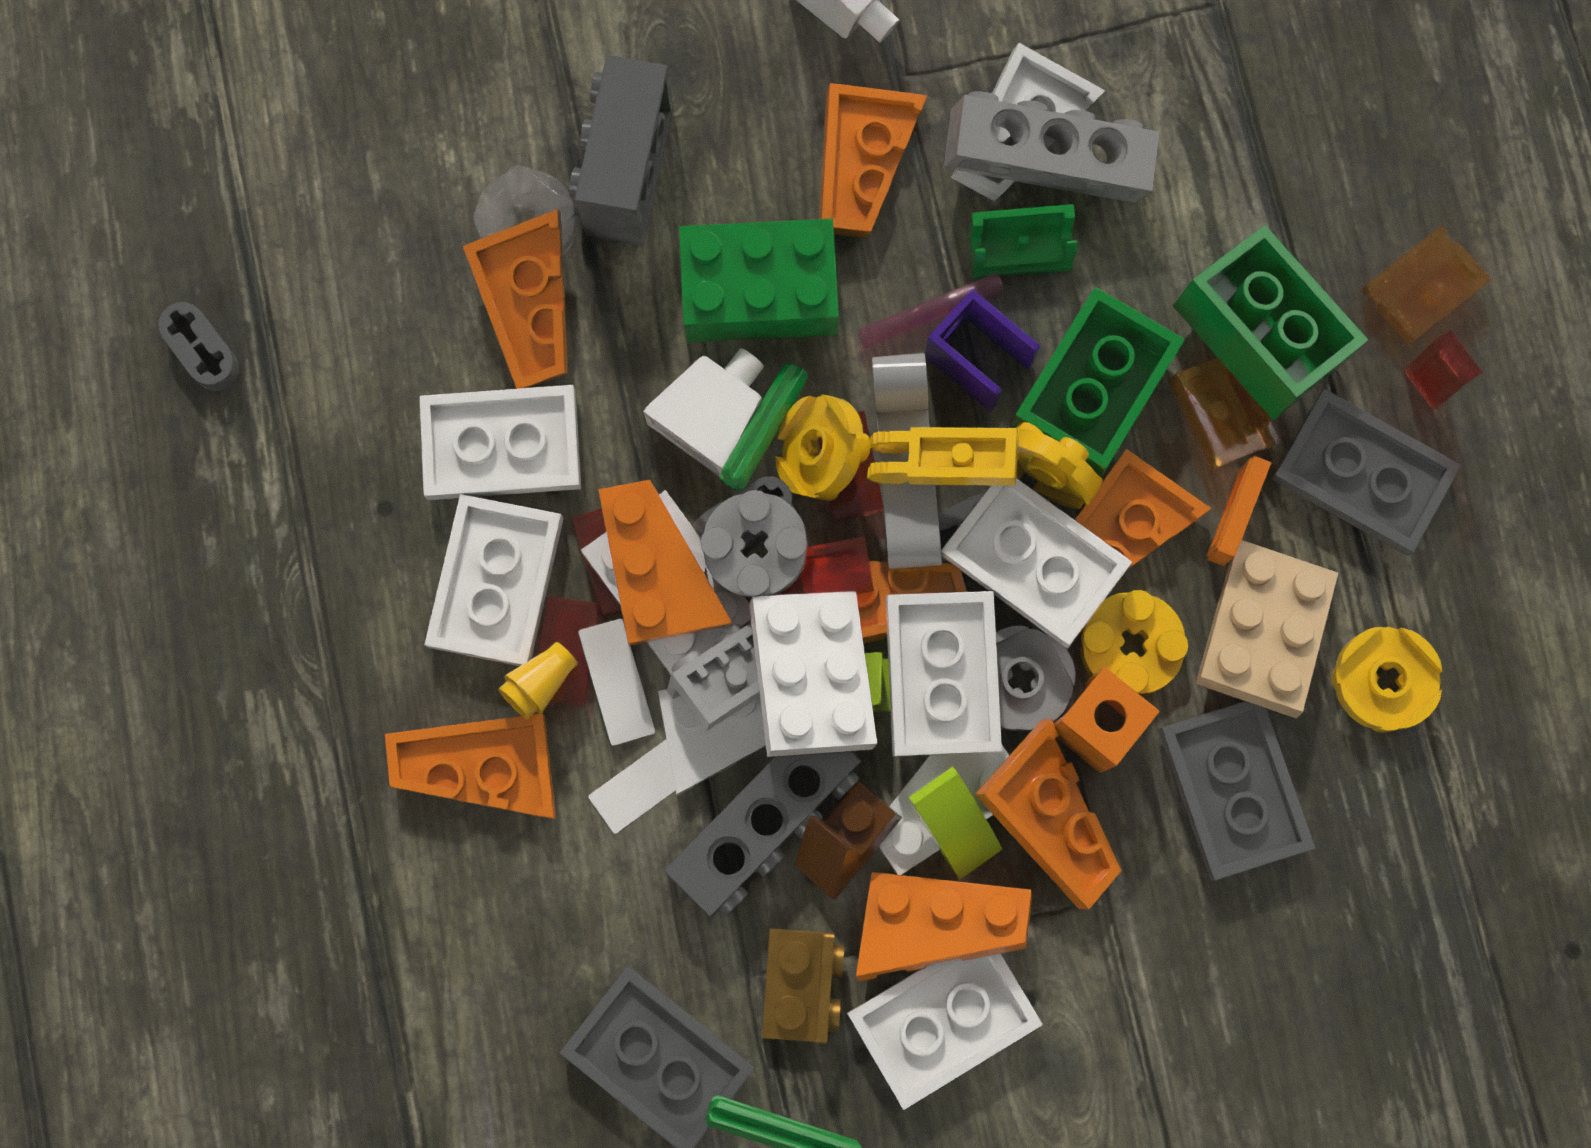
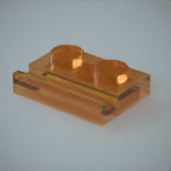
(1426, 285)
(1222, 414)

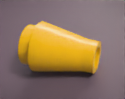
(536, 681)

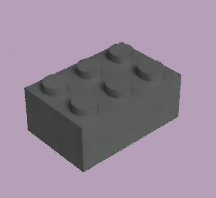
(622, 149)

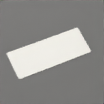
(616, 682)
(635, 789)

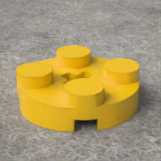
(841, 450)
(1057, 467)
(1137, 613)
(1417, 680)

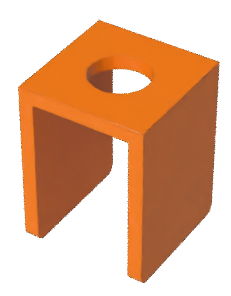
(1086, 739)

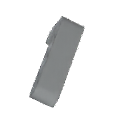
(908, 508)

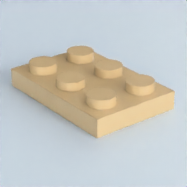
(1267, 629)

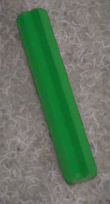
(763, 426)
(769, 1127)

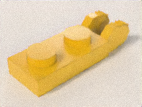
(947, 456)

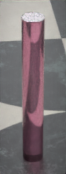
(926, 311)

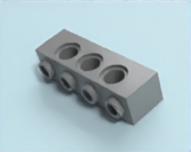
(976, 149)

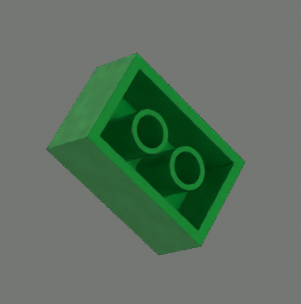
(758, 280)
(1269, 322)
(1100, 377)

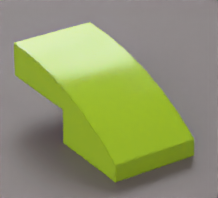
(955, 822)

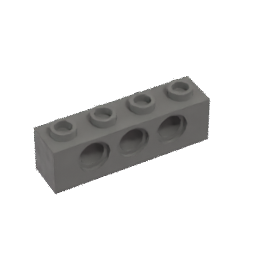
(695, 866)

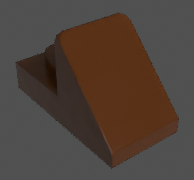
(843, 843)

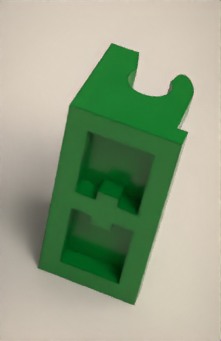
(1022, 241)

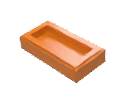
(1238, 511)

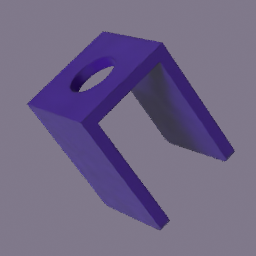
(997, 328)

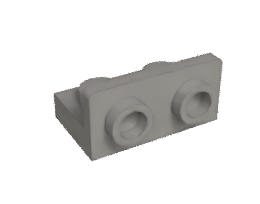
(718, 679)

